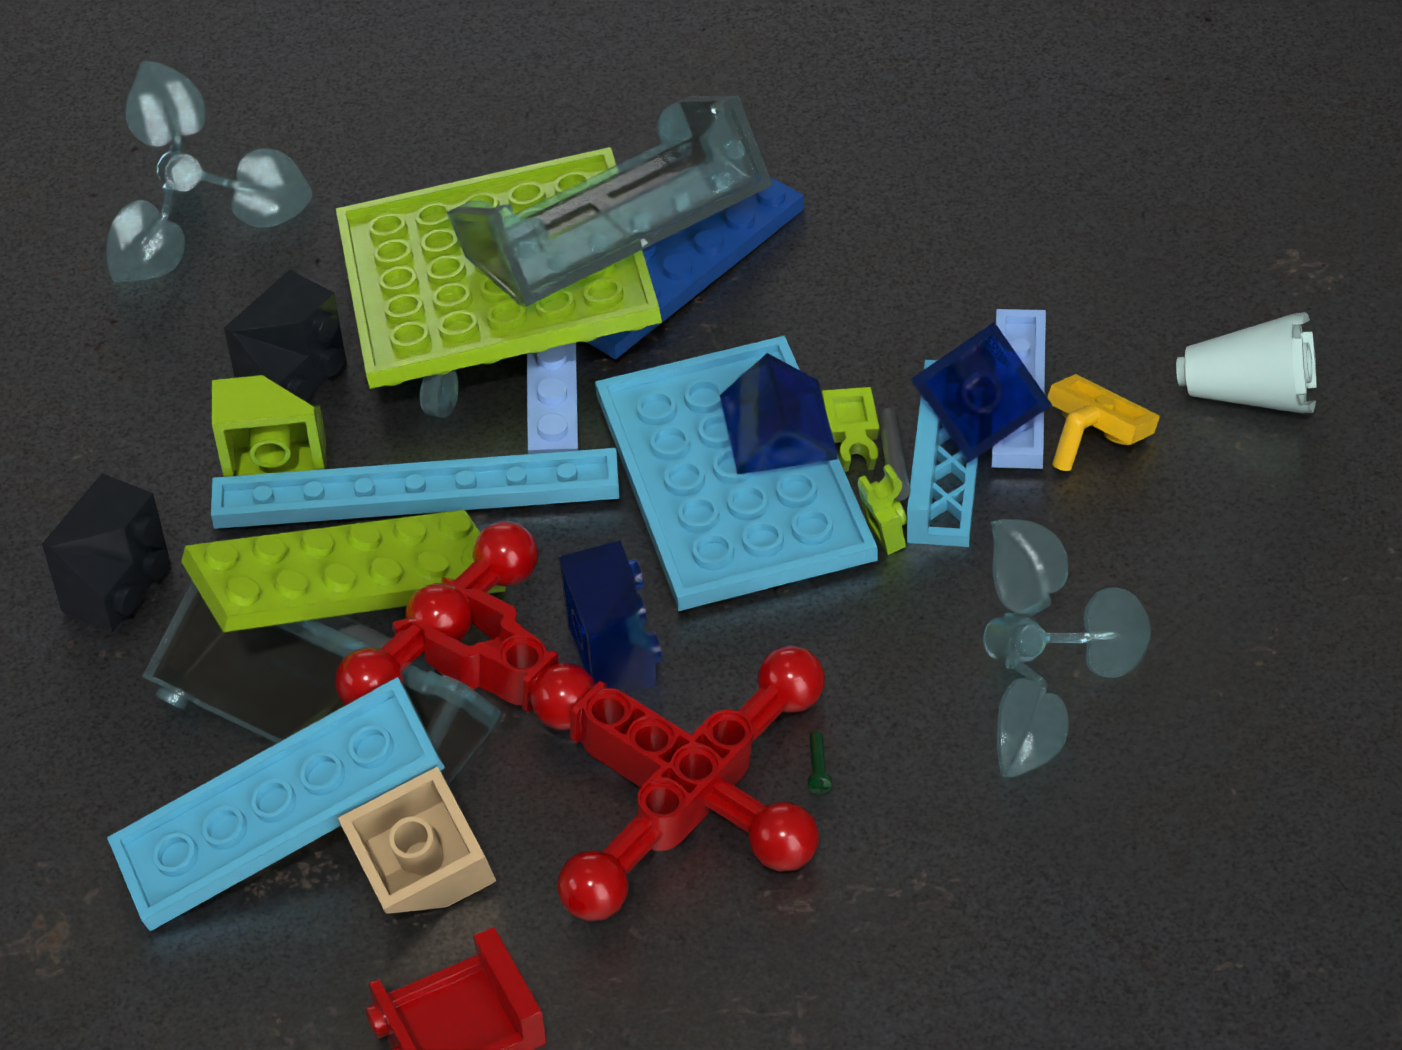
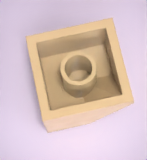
(417, 846)

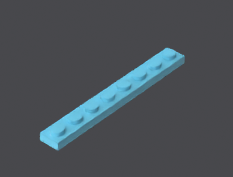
(414, 488)

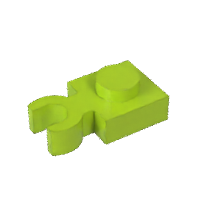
(853, 423)

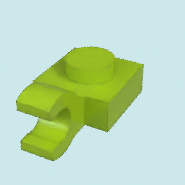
(882, 511)

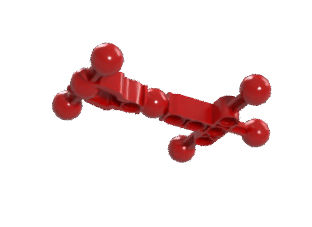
(676, 770)

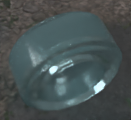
(439, 394)

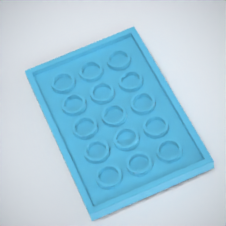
(707, 524)

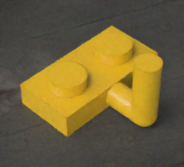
(1091, 405)

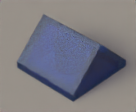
(776, 418)

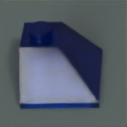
(981, 392)

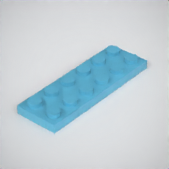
(271, 804)

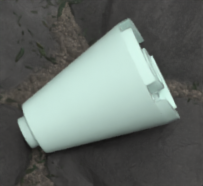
(1254, 366)

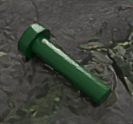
(819, 781)

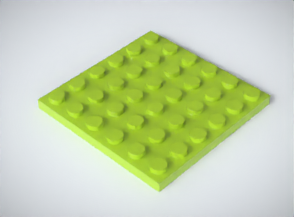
(435, 312)

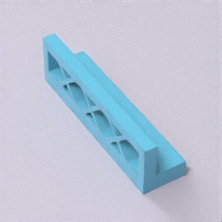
(924, 489)

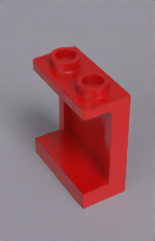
(462, 1007)

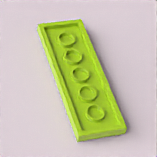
(329, 569)

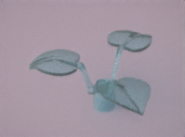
(163, 109)
(1026, 569)

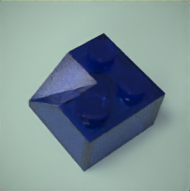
(609, 616)

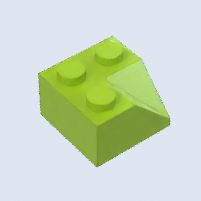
(265, 428)

